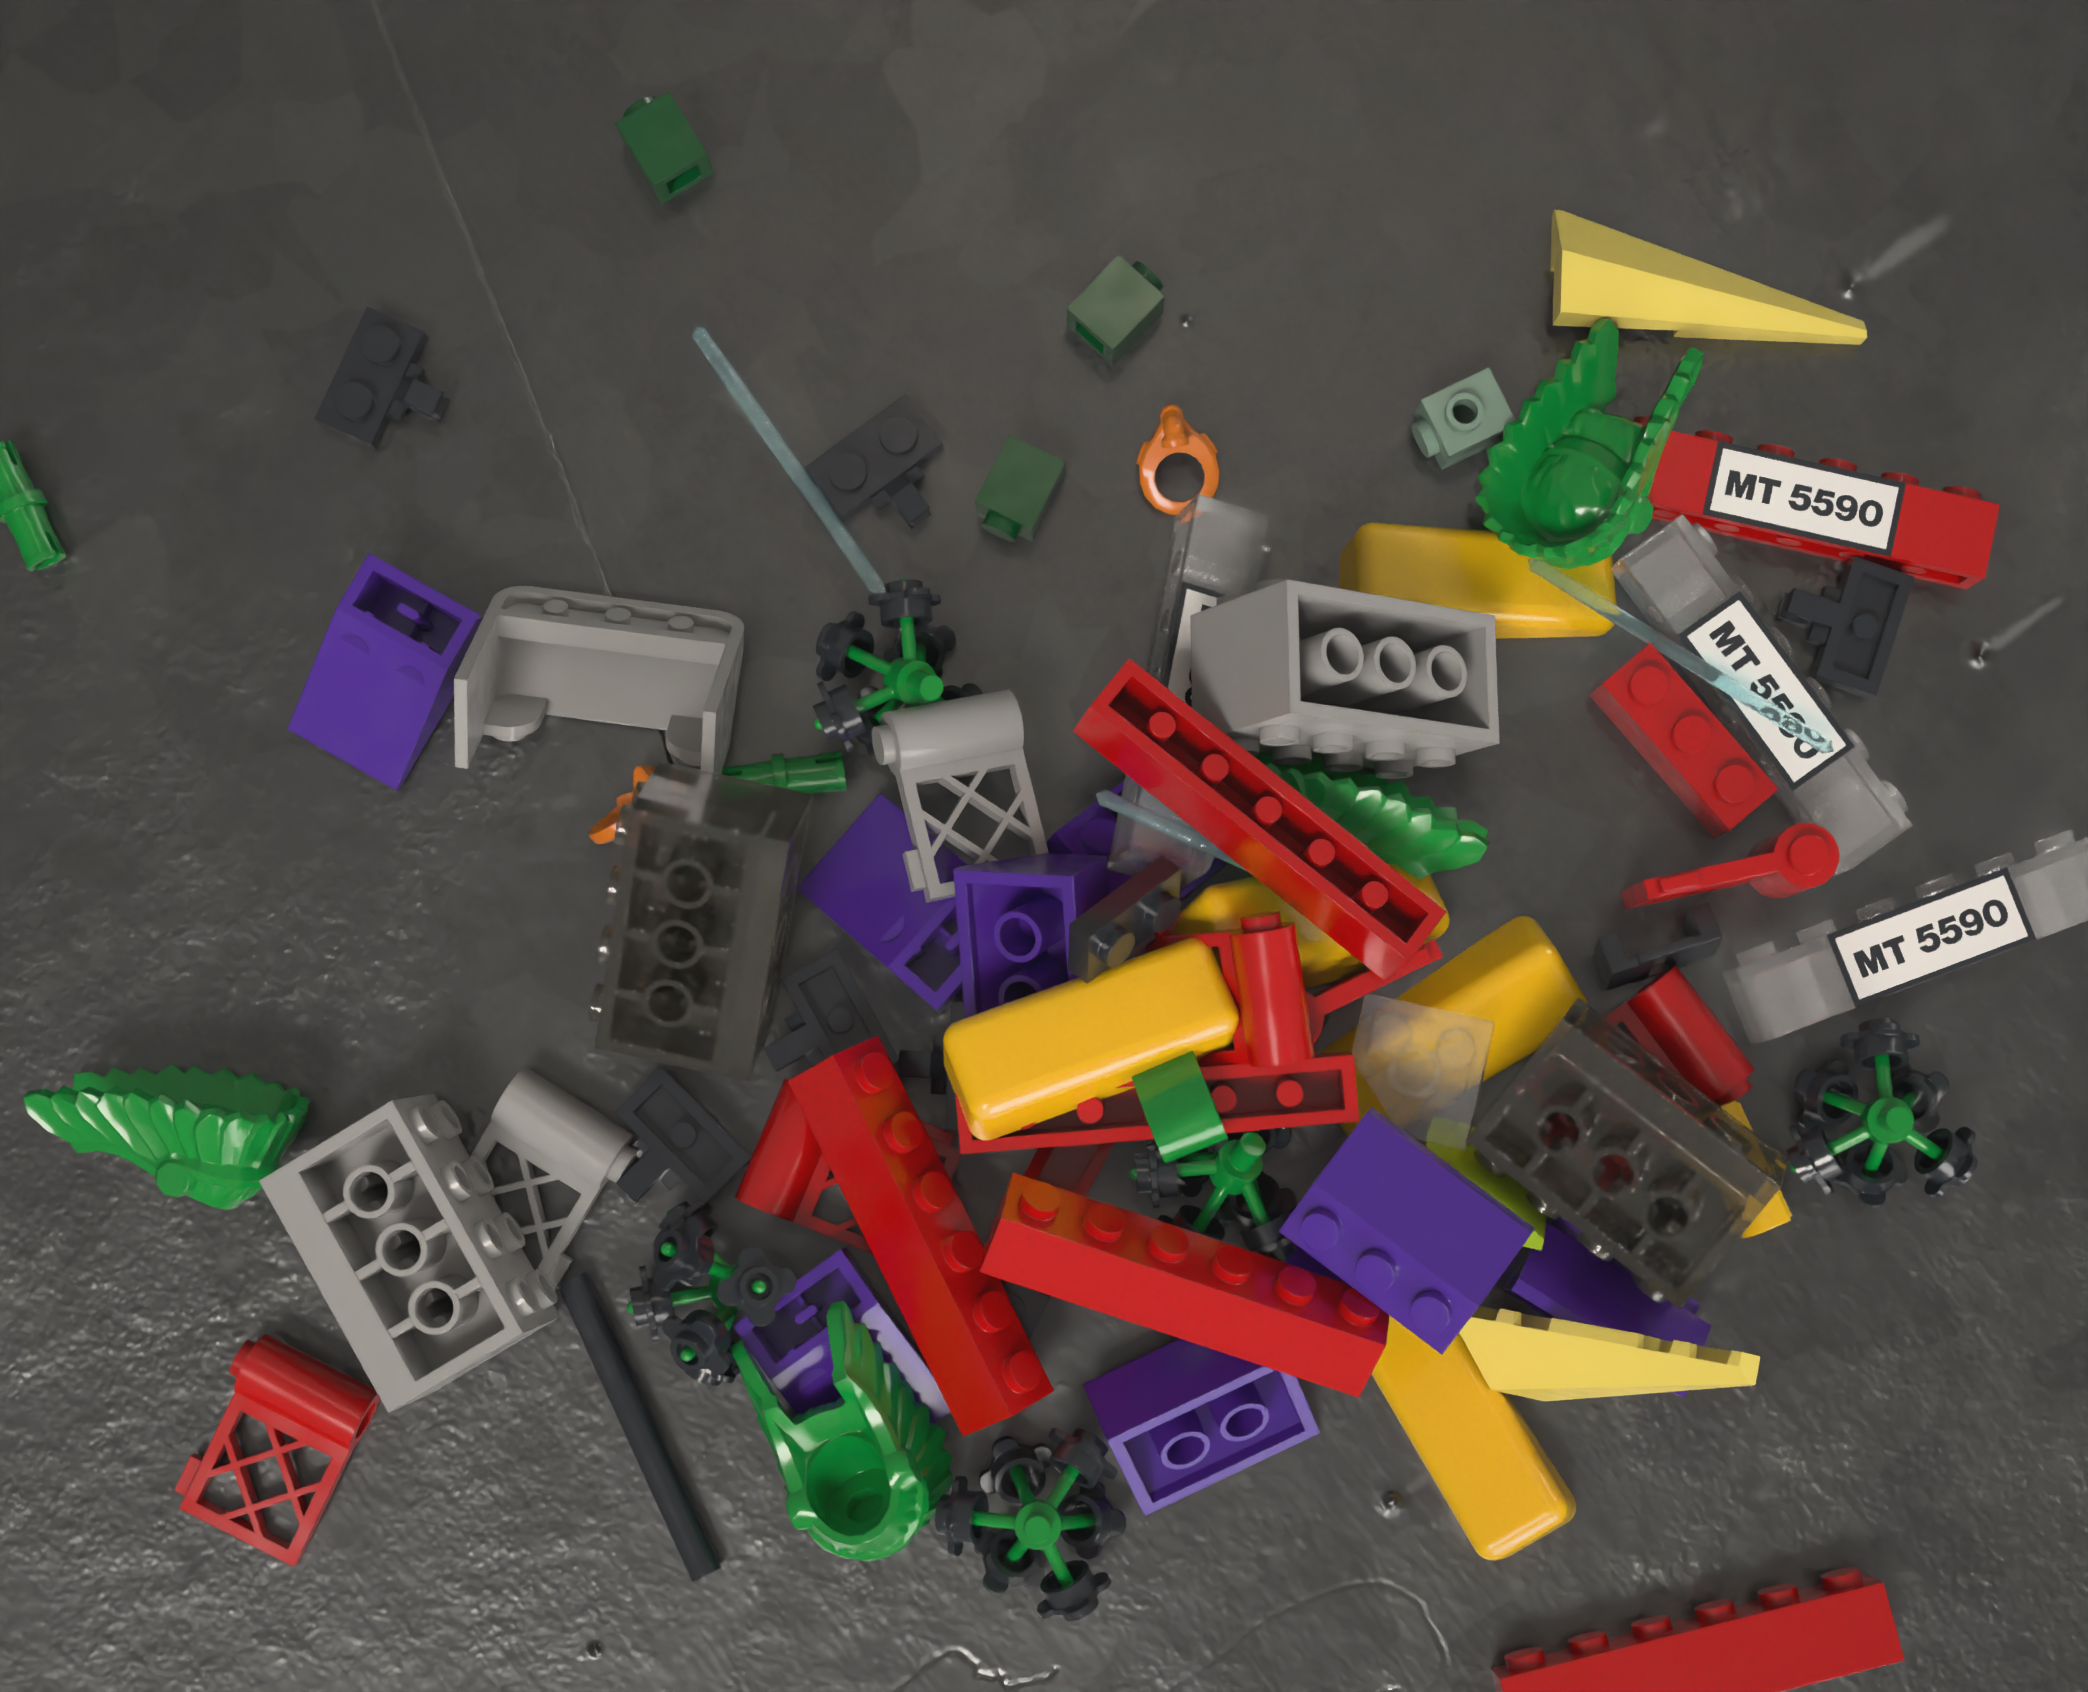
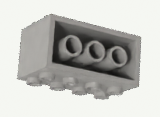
(1346, 677)

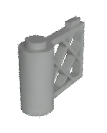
(951, 743)
(568, 1143)

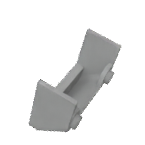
(602, 664)

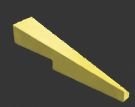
(1658, 289)
(1579, 1361)

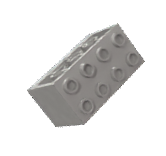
(411, 1248)

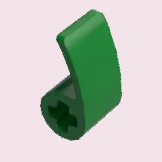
(1179, 1107)

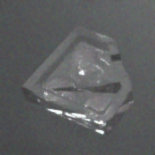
(1423, 1066)

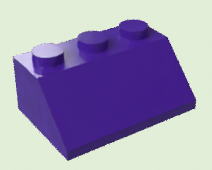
(1018, 922)
(1407, 1230)
(1580, 1287)
(1195, 1418)

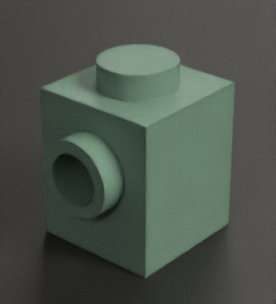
(1461, 419)

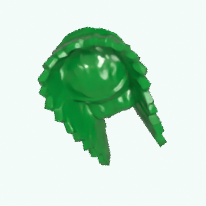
(1569, 474)
(1388, 818)
(183, 1127)
(859, 1467)

